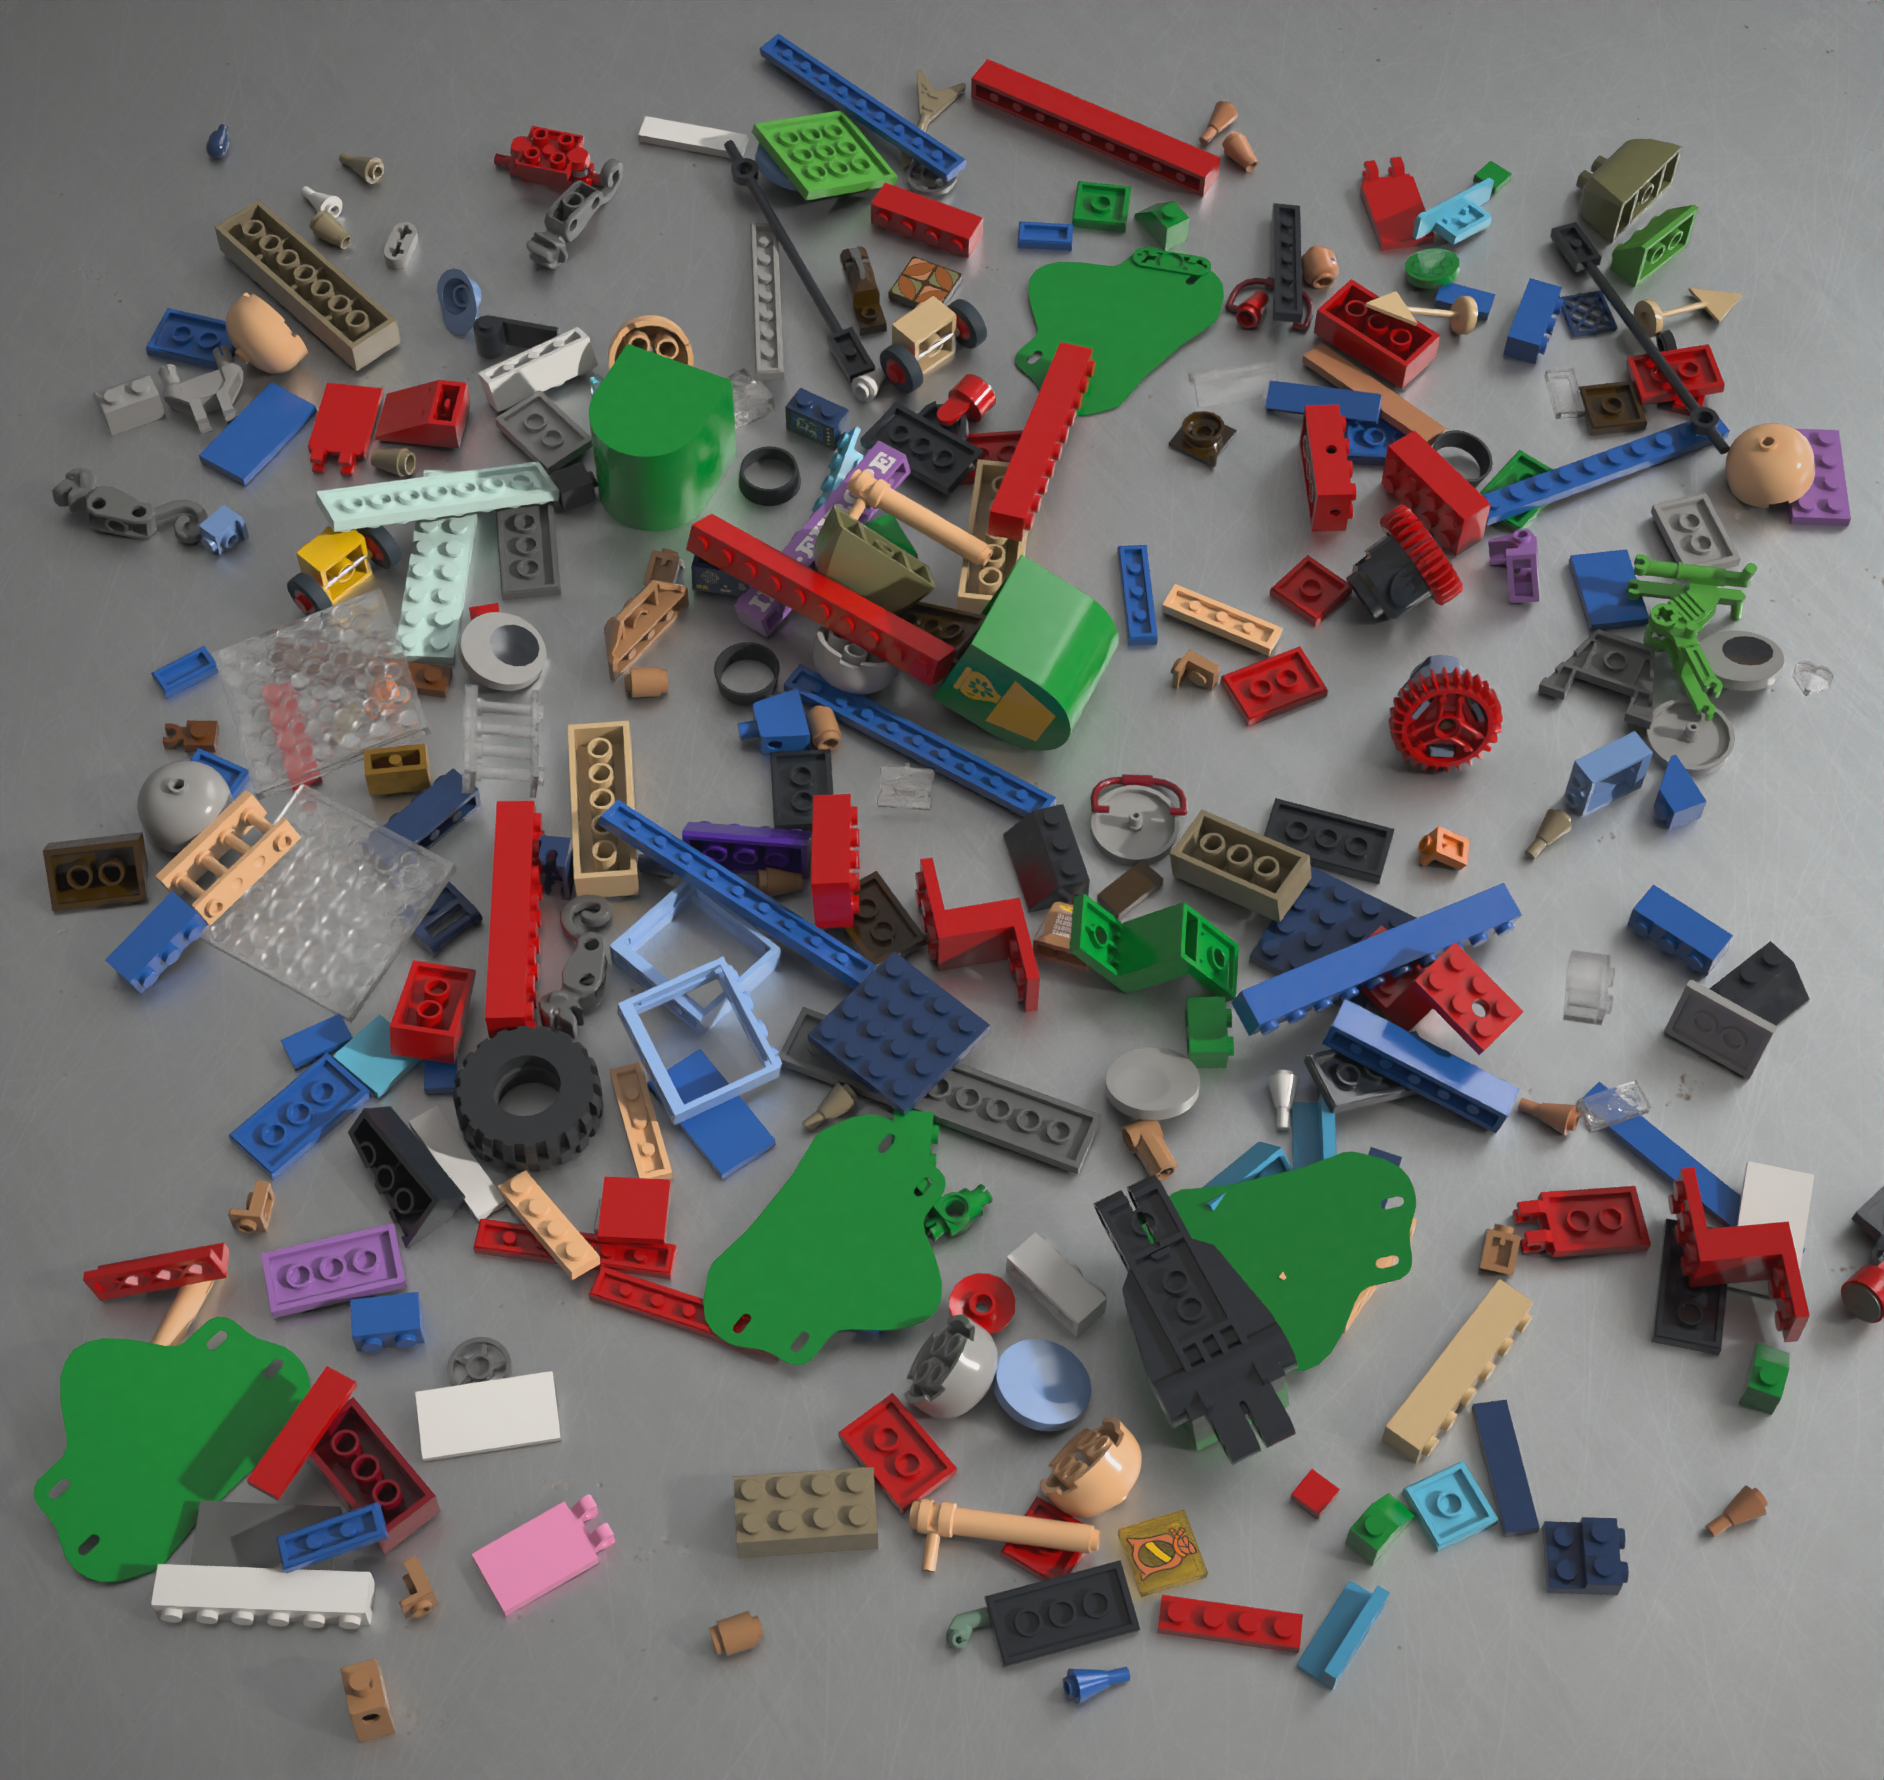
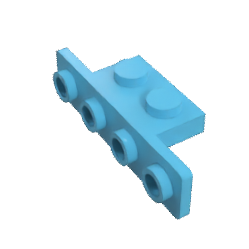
(1457, 216)
(840, 465)

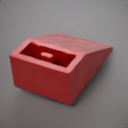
(426, 414)

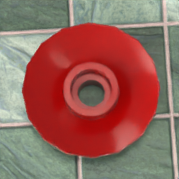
(986, 1291)

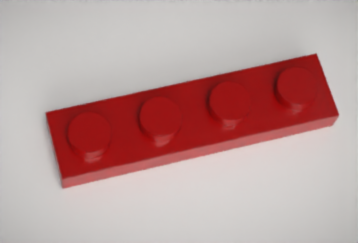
(1230, 1623)

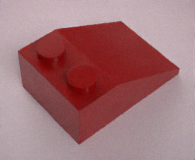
(432, 1012)

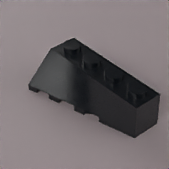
(406, 1173)

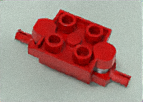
(549, 159)

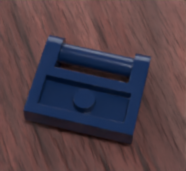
(445, 906)

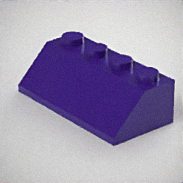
(751, 848)

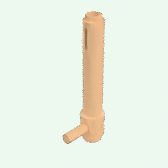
(881, 495)
(182, 1313)
(950, 1520)

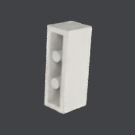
(1056, 1284)

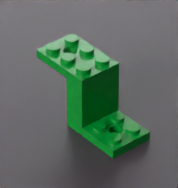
(1154, 948)

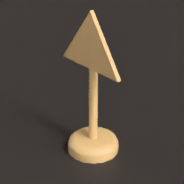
(1715, 302)
(1461, 315)

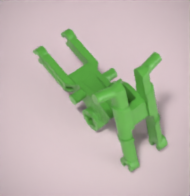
(1685, 615)

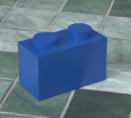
(387, 1322)

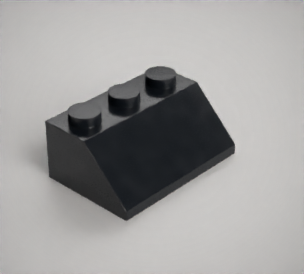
(1046, 858)
(1765, 985)

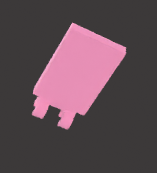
(542, 1554)

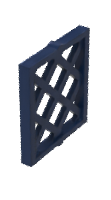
(1593, 329)

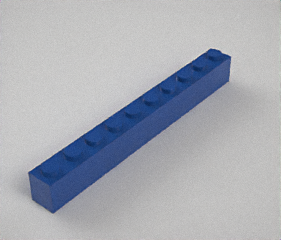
(1374, 960)

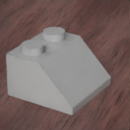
(130, 404)

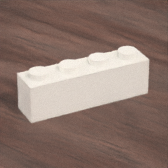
(538, 369)

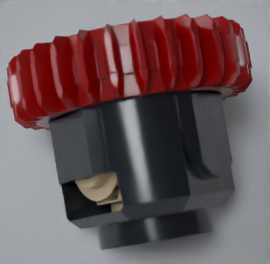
(1403, 568)

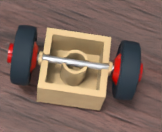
(927, 338)

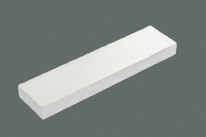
(690, 137)
(458, 1162)

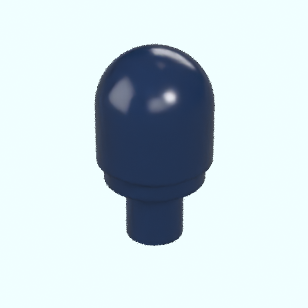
(218, 142)

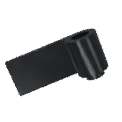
(495, 333)

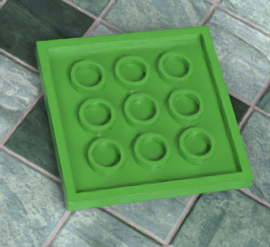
(824, 154)

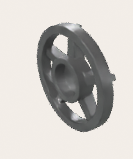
(928, 179)
(478, 1366)

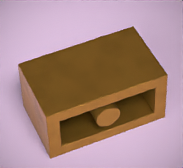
(397, 769)

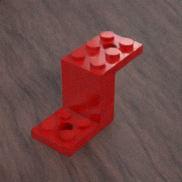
(977, 935)
(1450, 989)
(1739, 1255)

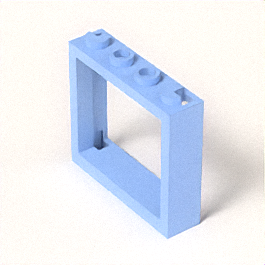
(742, 1006)
(700, 1019)

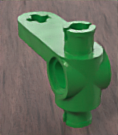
(965, 1202)

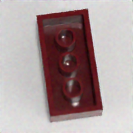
(367, 1468)

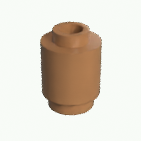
(646, 682)
(823, 728)
(736, 1633)

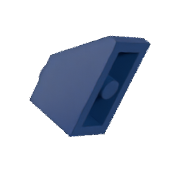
(1678, 797)

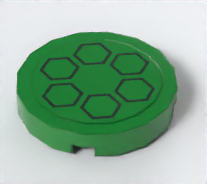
(1432, 268)

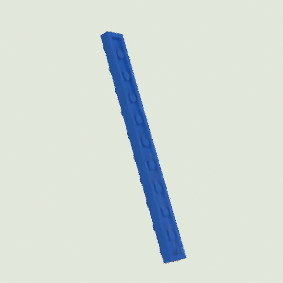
(863, 108)
(1595, 470)
(920, 744)
(736, 894)

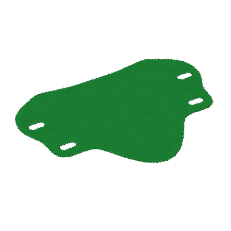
(1122, 313)
(1316, 1228)
(833, 1247)
(158, 1435)

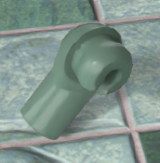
(963, 1625)

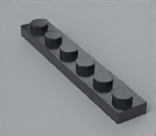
(1286, 263)

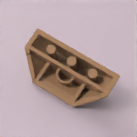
(642, 623)

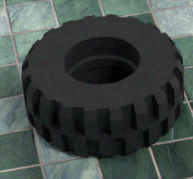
(534, 1139)

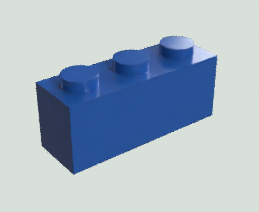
(1534, 321)
(1679, 930)
(157, 942)

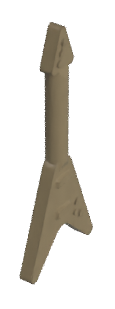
(931, 104)

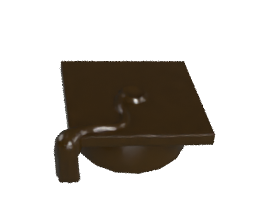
(1203, 436)

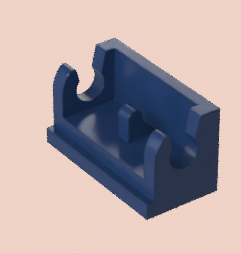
(557, 860)

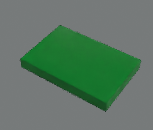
(1517, 469)

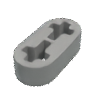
(395, 244)

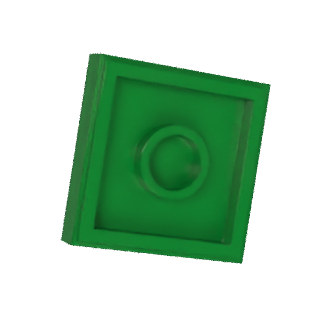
(1101, 206)

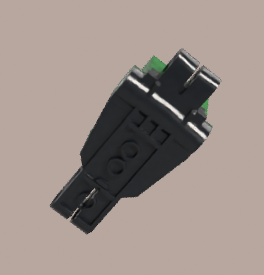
(1199, 1328)

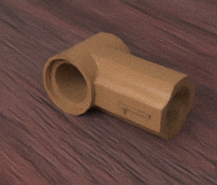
(1146, 1140)

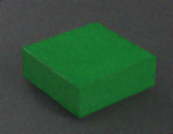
(1496, 173)

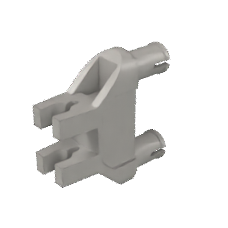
(205, 392)

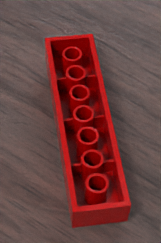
(514, 918)

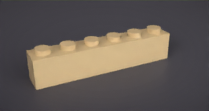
(1457, 1371)

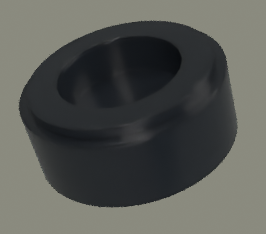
(1665, 341)

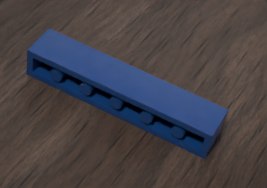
(1421, 1066)

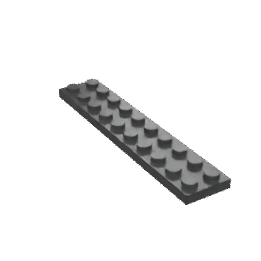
(971, 1104)

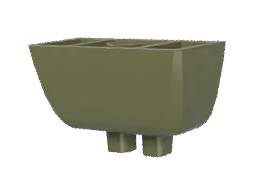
(1626, 184)
(870, 564)

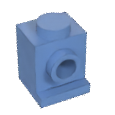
(222, 530)

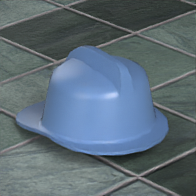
(458, 300)

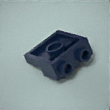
(1584, 1556)

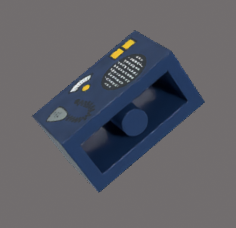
(714, 580)

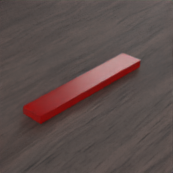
(518, 1242)
(659, 1304)

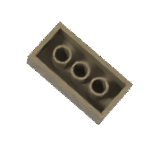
(1240, 865)
(805, 1512)

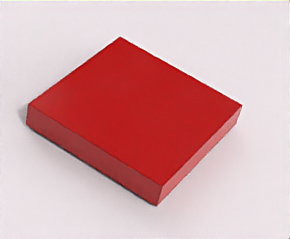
(1311, 590)
(634, 1210)
(1041, 1561)

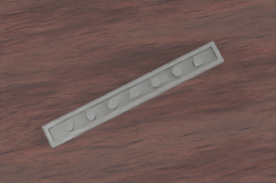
(766, 303)

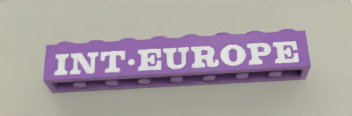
(765, 613)

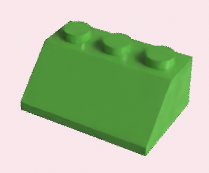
(1654, 244)

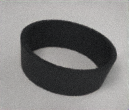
(1470, 444)
(773, 496)
(744, 651)

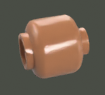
(1319, 267)

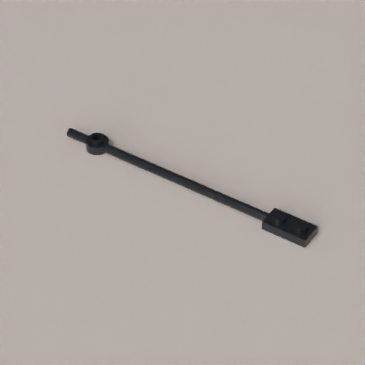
(1583, 255)
(843, 343)

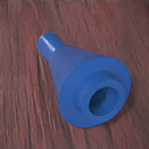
(1085, 1683)

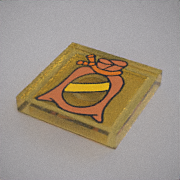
(1162, 1553)

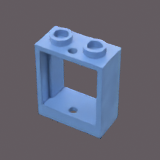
(1608, 773)

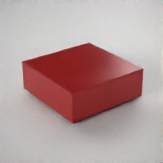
(1315, 1493)

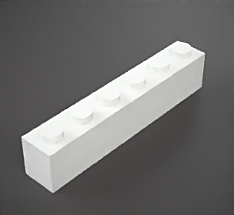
(263, 1595)

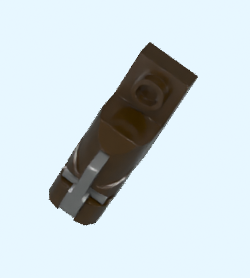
(862, 291)

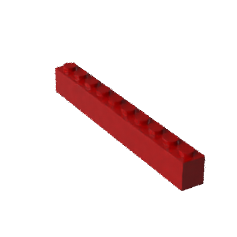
(1095, 127)
(1041, 442)
(821, 599)

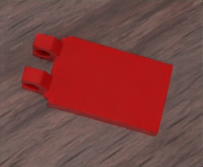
(1393, 205)
(344, 426)
(1584, 1222)

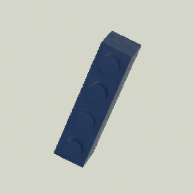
(435, 811)

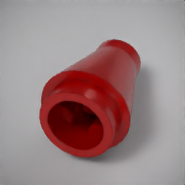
(1251, 310)

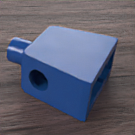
(778, 724)

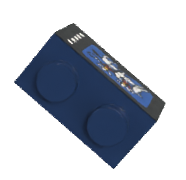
(816, 418)

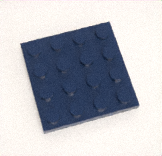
(1323, 921)
(899, 1033)

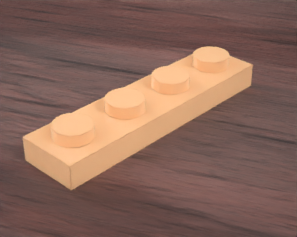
(1221, 619)
(640, 1122)
(549, 1225)

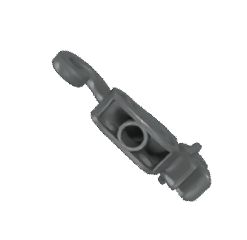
(571, 216)
(122, 510)
(584, 971)

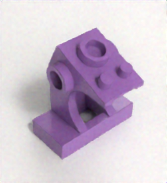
(1518, 552)

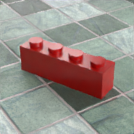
(926, 220)

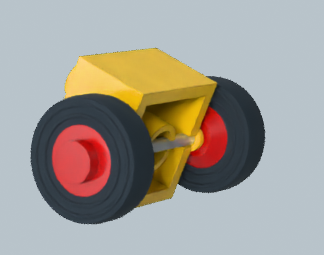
(338, 563)

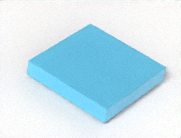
(370, 1060)
(1450, 1506)

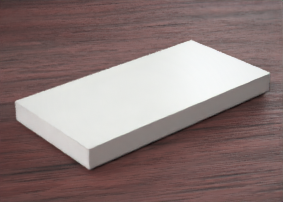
(1774, 1196)
(487, 1416)

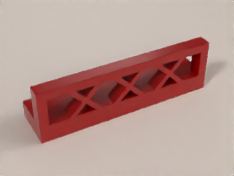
(158, 1272)

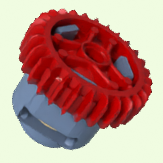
(1444, 715)

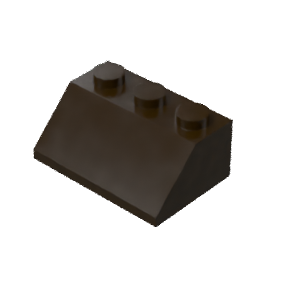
(96, 871)

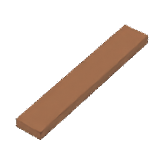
(1393, 407)

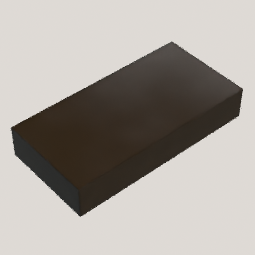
(1130, 889)

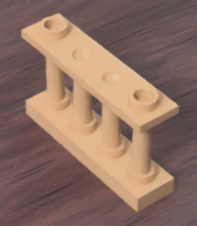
(214, 842)

